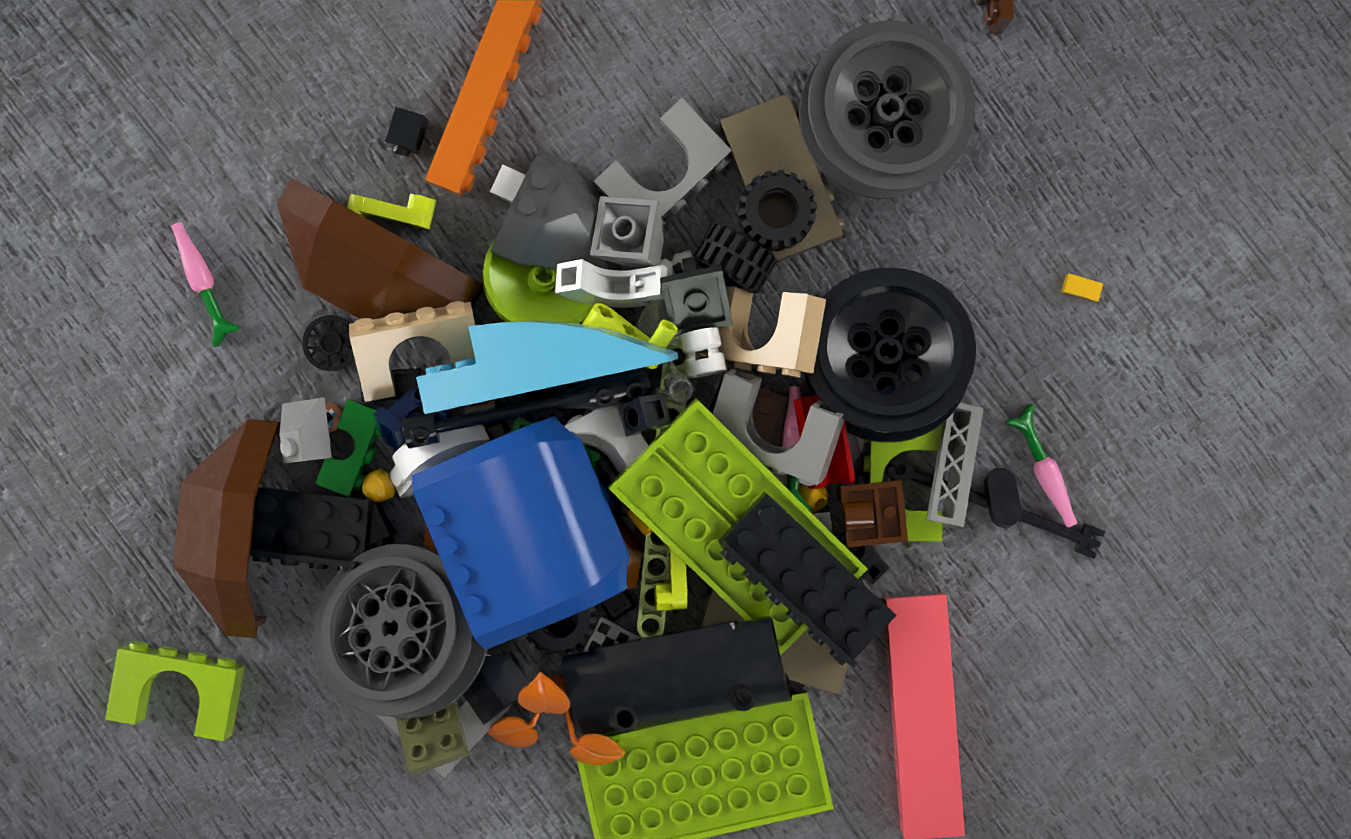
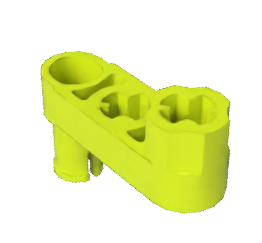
(416, 214)
(605, 317)
(672, 594)

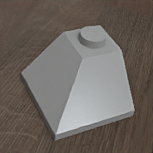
(628, 232)
(304, 431)

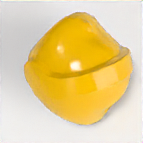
(378, 486)
(814, 497)

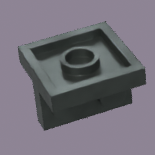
(696, 298)

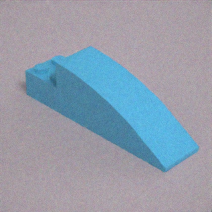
(533, 357)

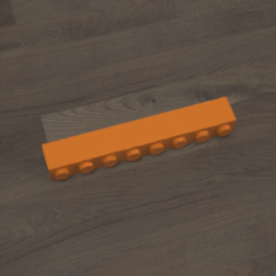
(483, 95)

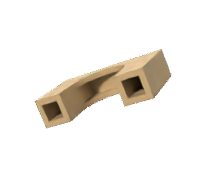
(376, 339)
(793, 342)

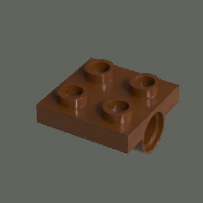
(873, 513)

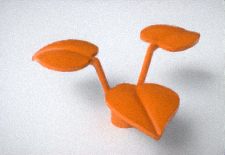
(550, 696)

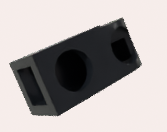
(868, 557)

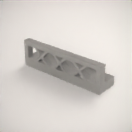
(960, 465)

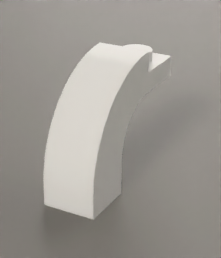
(614, 288)
(421, 458)

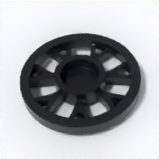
(328, 342)

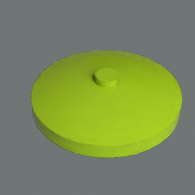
(527, 293)

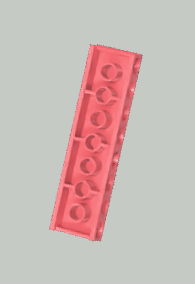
(924, 717)

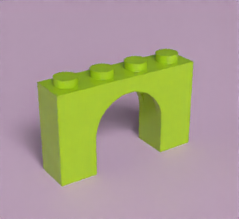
(874, 465)
(215, 680)

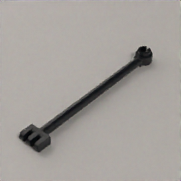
(1081, 537)

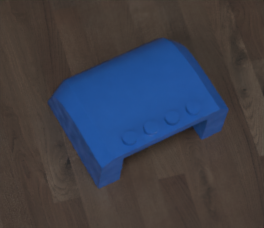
(523, 531)

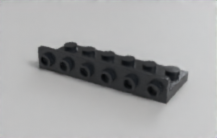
(310, 528)
(805, 579)

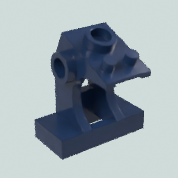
(390, 420)

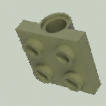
(432, 739)

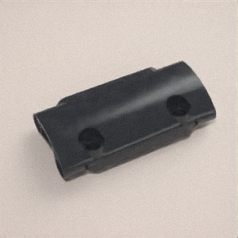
(676, 676)

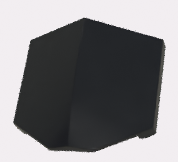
(495, 687)

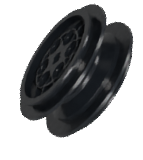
(920, 313)

